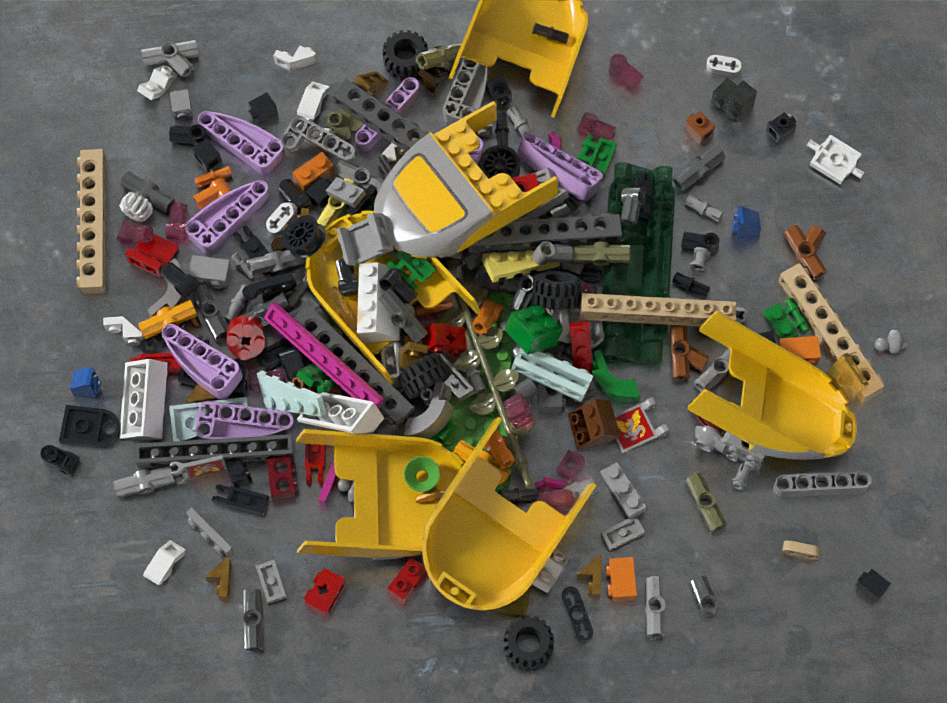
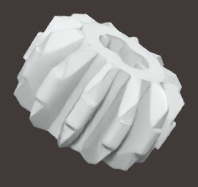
(136, 207)

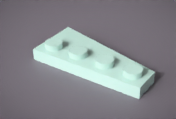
(288, 397)
(185, 417)

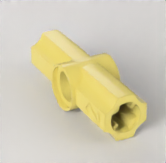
(333, 213)

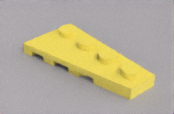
(511, 263)

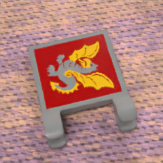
(636, 427)
(198, 468)

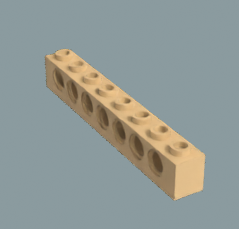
(97, 282)
(651, 309)
(820, 327)

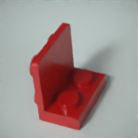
(152, 255)

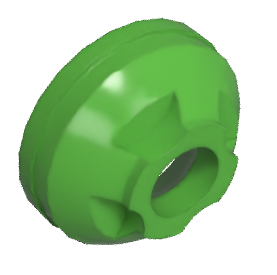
(421, 464)

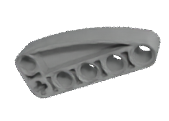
(472, 92)

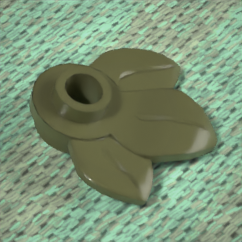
(345, 125)

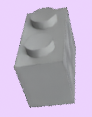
(210, 271)

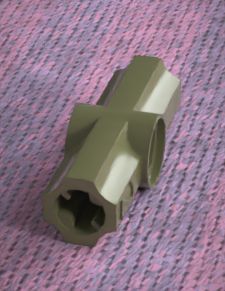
(438, 57)
(601, 253)
(711, 512)

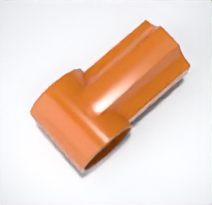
(217, 189)
(490, 313)
(499, 450)

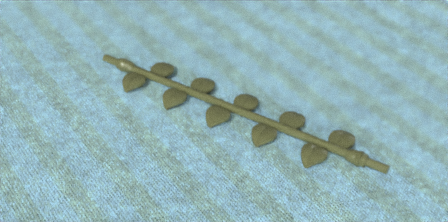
(505, 379)

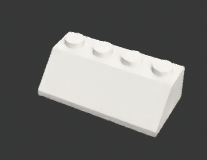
(373, 318)
(143, 400)
(346, 414)

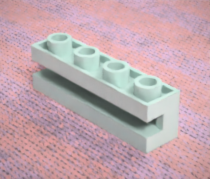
(553, 373)

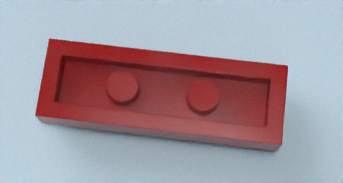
(581, 345)

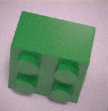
(533, 329)

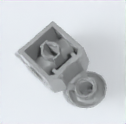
(730, 445)

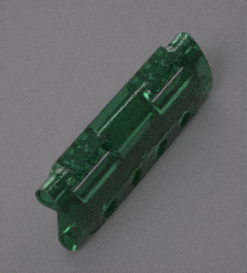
(648, 269)

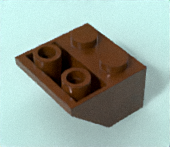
(594, 424)

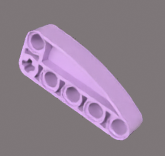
(249, 137)
(572, 174)
(219, 214)
(202, 367)
(235, 426)

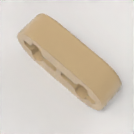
(801, 550)

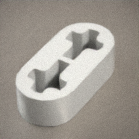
(723, 65)
(284, 220)

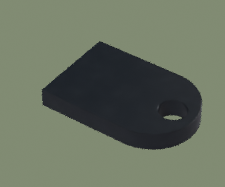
(87, 427)

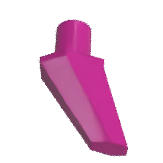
(555, 141)
(549, 482)

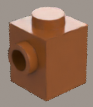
(699, 127)

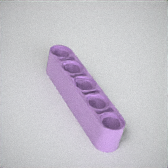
(400, 93)

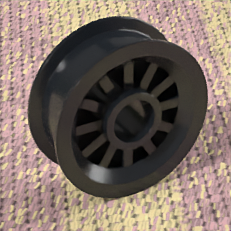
(489, 166)
(303, 236)

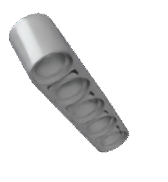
(830, 479)

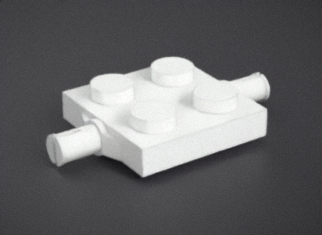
(835, 159)

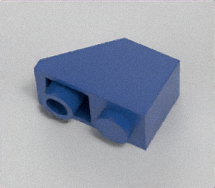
(746, 223)
(85, 383)

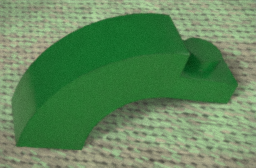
(613, 388)

